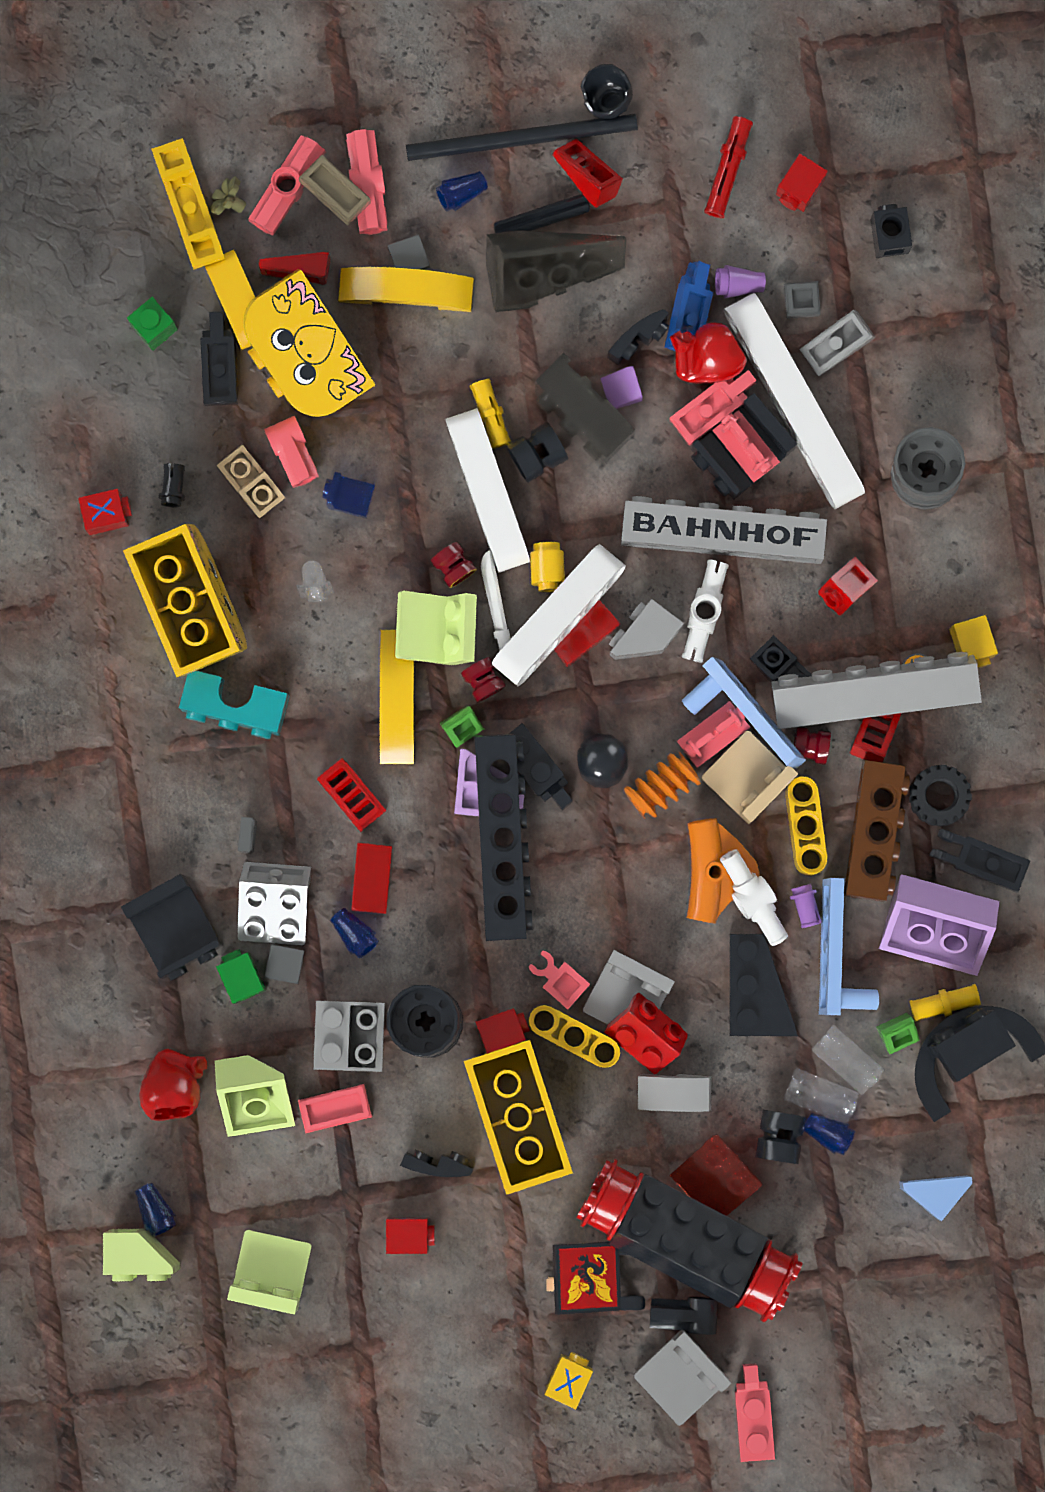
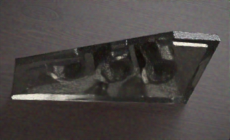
(538, 264)

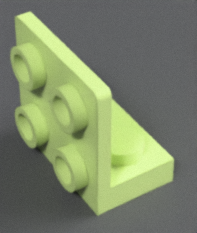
(436, 628)
(270, 1272)

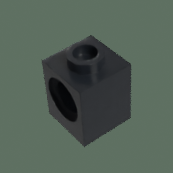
(891, 245)

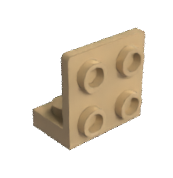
(748, 777)

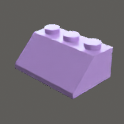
(939, 925)

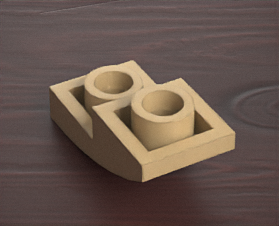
(250, 481)

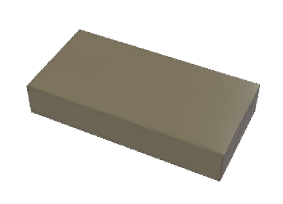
(334, 190)

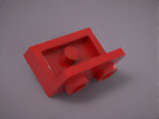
(647, 1034)

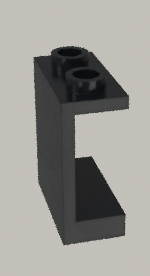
(714, 456)
(173, 927)

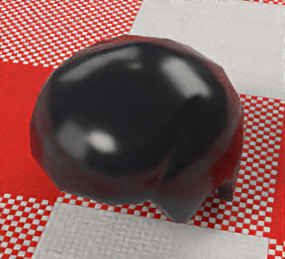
(606, 91)
(602, 760)

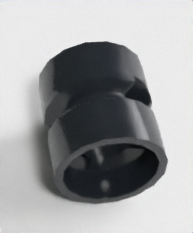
(527, 458)
(780, 1149)

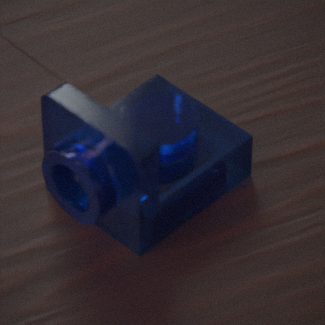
(348, 495)

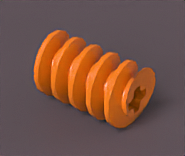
(662, 785)

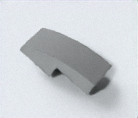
(674, 1093)

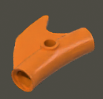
(712, 892)

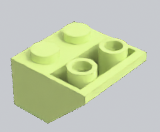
(136, 1253)

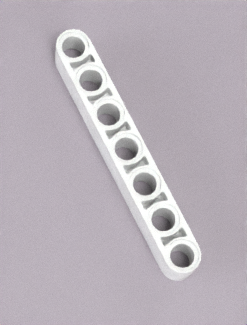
(794, 401)

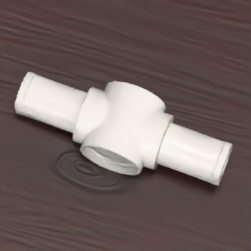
(711, 594)
(754, 897)

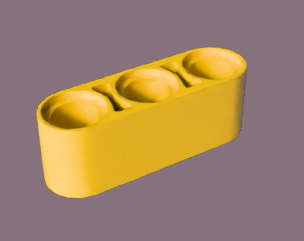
(232, 291)
(812, 810)
(591, 1037)

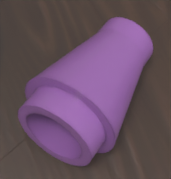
(737, 281)

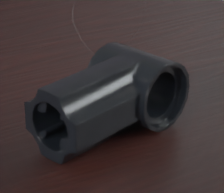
(694, 1315)

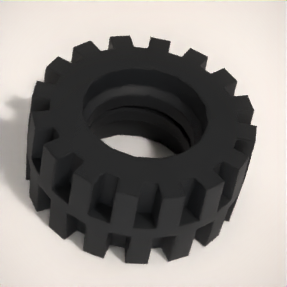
(961, 791)

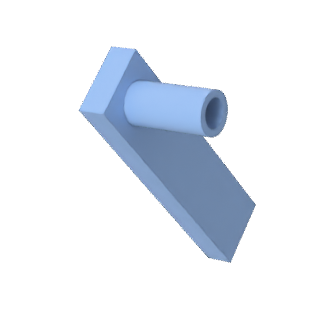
(722, 678)
(831, 995)

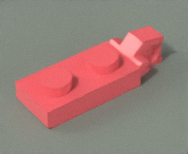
(711, 407)
(754, 1417)

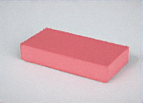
(335, 1108)

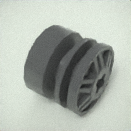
(929, 449)

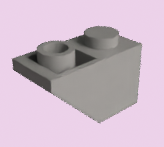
(648, 634)

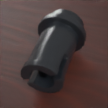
(172, 486)

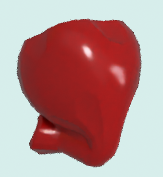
(707, 355)
(171, 1085)

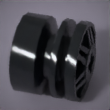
(409, 1009)

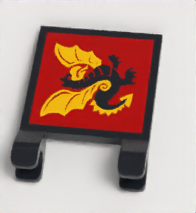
(590, 1279)

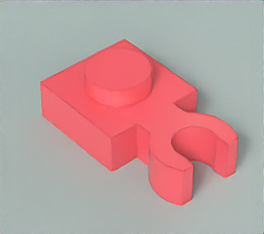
(562, 983)

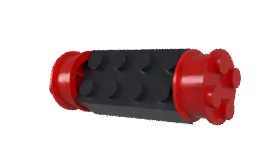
(689, 1241)

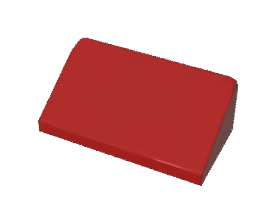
(587, 633)
(371, 878)

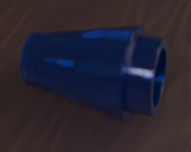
(460, 190)
(354, 933)
(830, 1133)
(154, 1210)

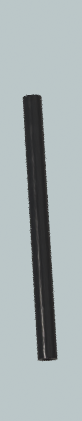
(521, 137)

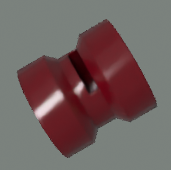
(453, 564)
(483, 679)
(812, 744)

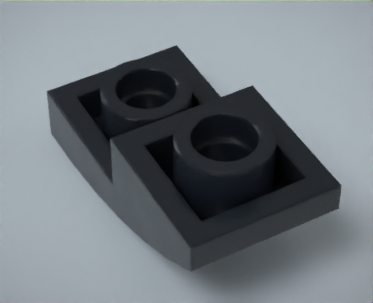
(647, 329)
(777, 660)
(448, 1166)

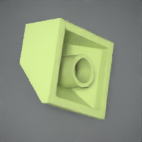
(252, 1096)

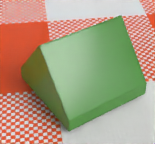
(461, 726)
(898, 1033)

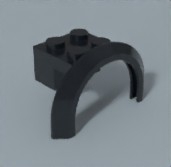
(968, 1043)

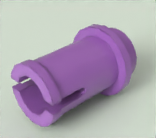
(806, 905)

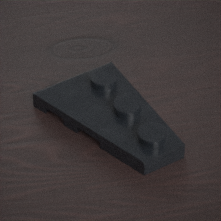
(755, 990)

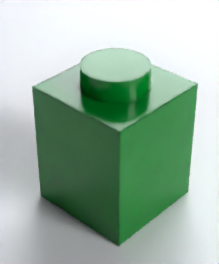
(152, 323)
(240, 976)

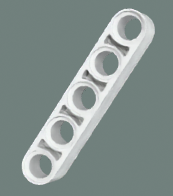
(487, 490)
(558, 615)

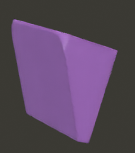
(622, 387)

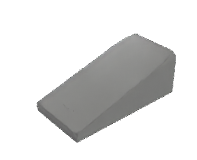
(837, 342)

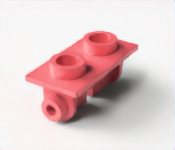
(745, 445)
(713, 734)

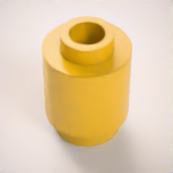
(547, 566)

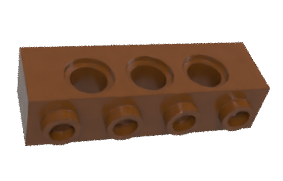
(872, 778)

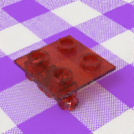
(716, 1177)

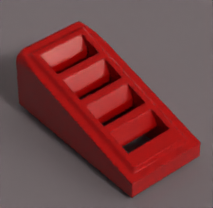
(596, 180)
(313, 265)
(867, 751)
(340, 766)

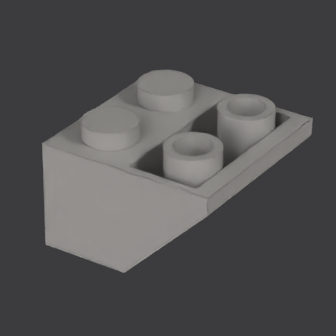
(349, 1036)

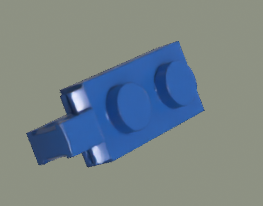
(691, 301)

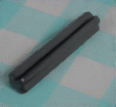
(544, 215)

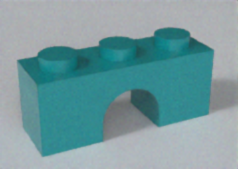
(204, 700)

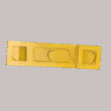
(188, 203)
(406, 286)
(395, 704)

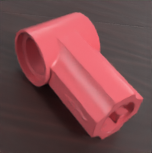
(290, 446)

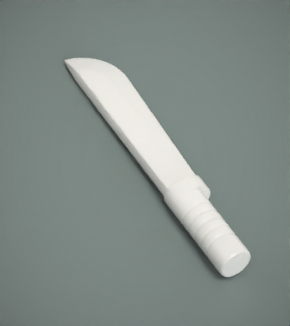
(494, 599)

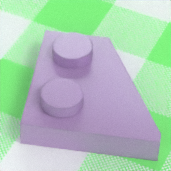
(467, 793)

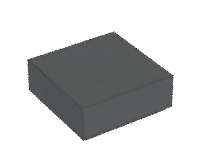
(409, 254)
(802, 299)
(247, 835)
(284, 964)

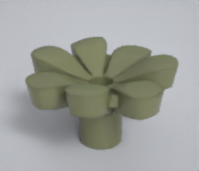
(227, 197)

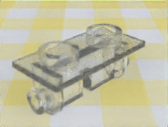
(314, 583)
(848, 1060)
(821, 1096)

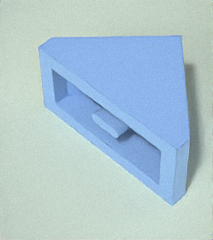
(937, 1194)

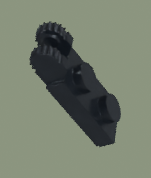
(984, 861)

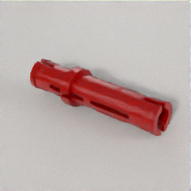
(738, 132)

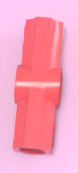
(368, 177)
(277, 203)

